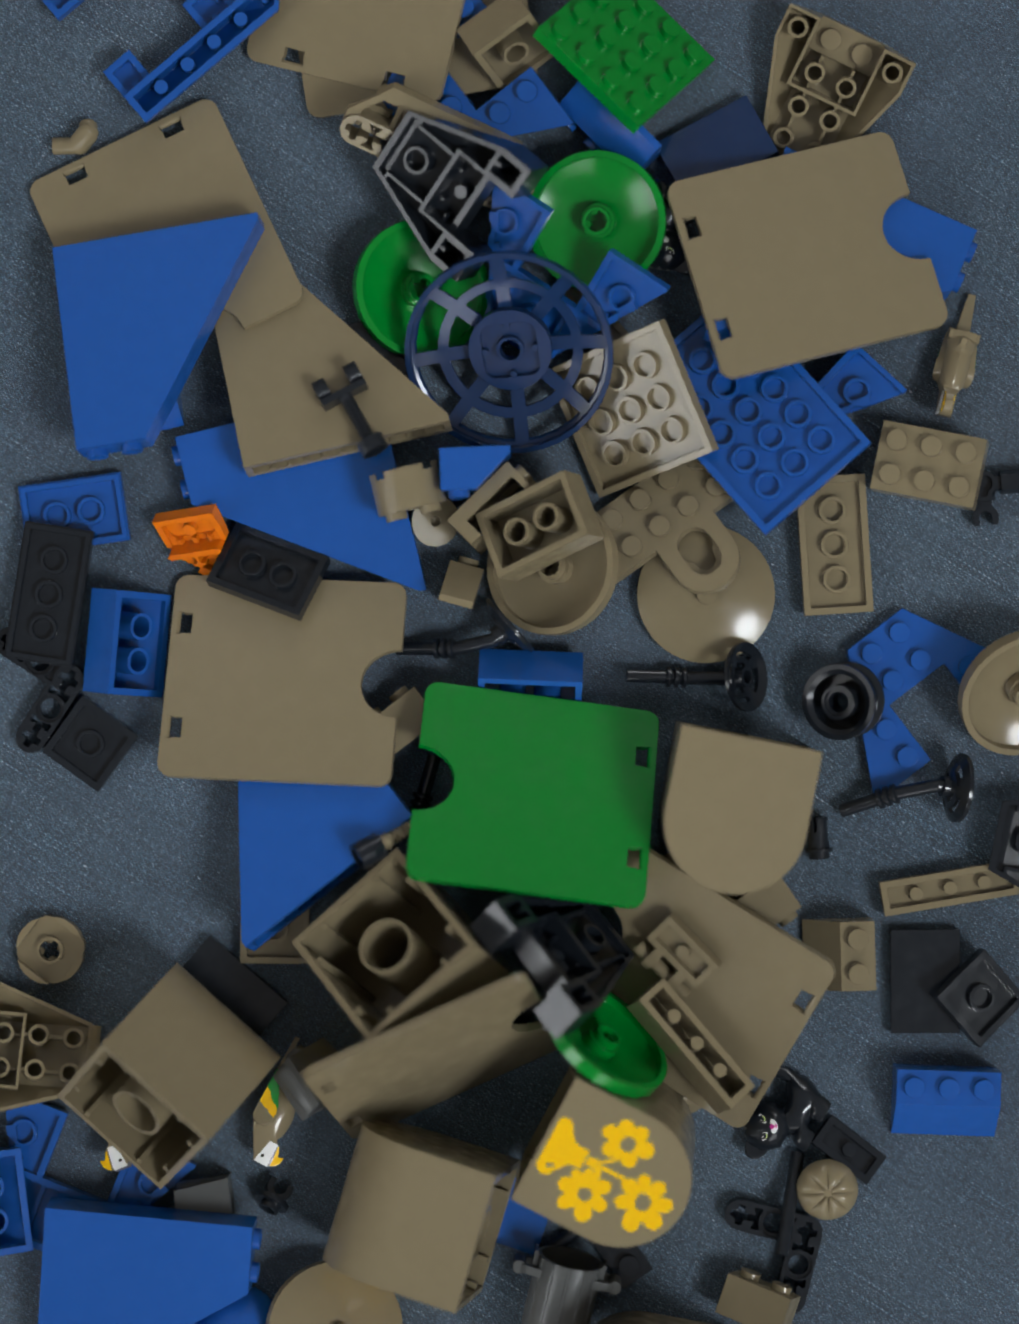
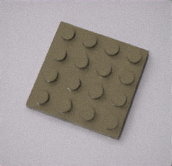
(647, 414)

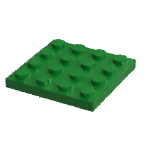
(624, 54)

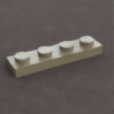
(942, 889)

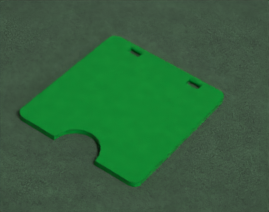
(537, 796)

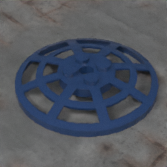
(508, 371)

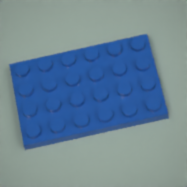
(772, 430)

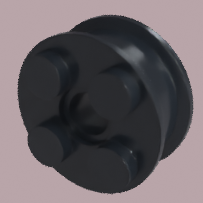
(864, 697)

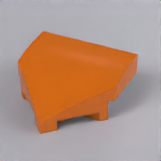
(193, 535)

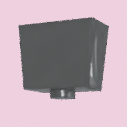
(291, 1081)
(205, 1194)

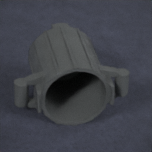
(563, 1284)

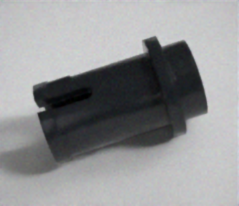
(818, 838)

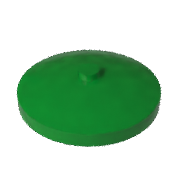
(600, 205)
(391, 281)
(615, 1051)

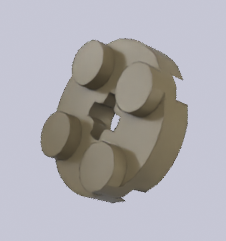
(51, 969)

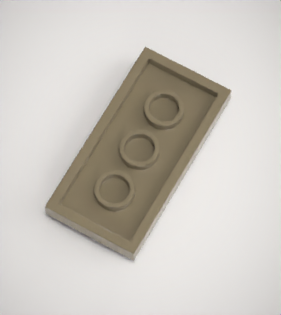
(836, 548)

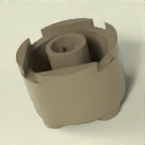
(408, 490)

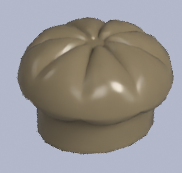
(827, 1189)

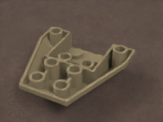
(828, 81)
(37, 1048)

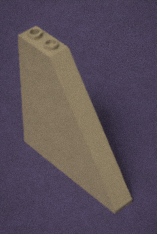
(275, 404)

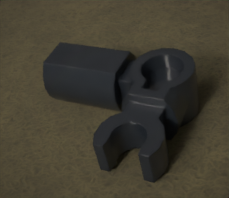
(1006, 482)

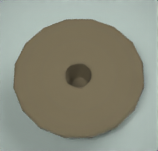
(433, 527)

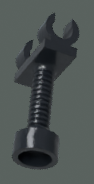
(371, 443)

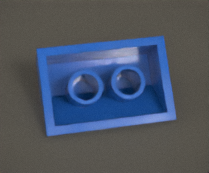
(605, 131)
(468, 468)
(127, 642)
(532, 672)
(945, 1099)
(14, 1213)

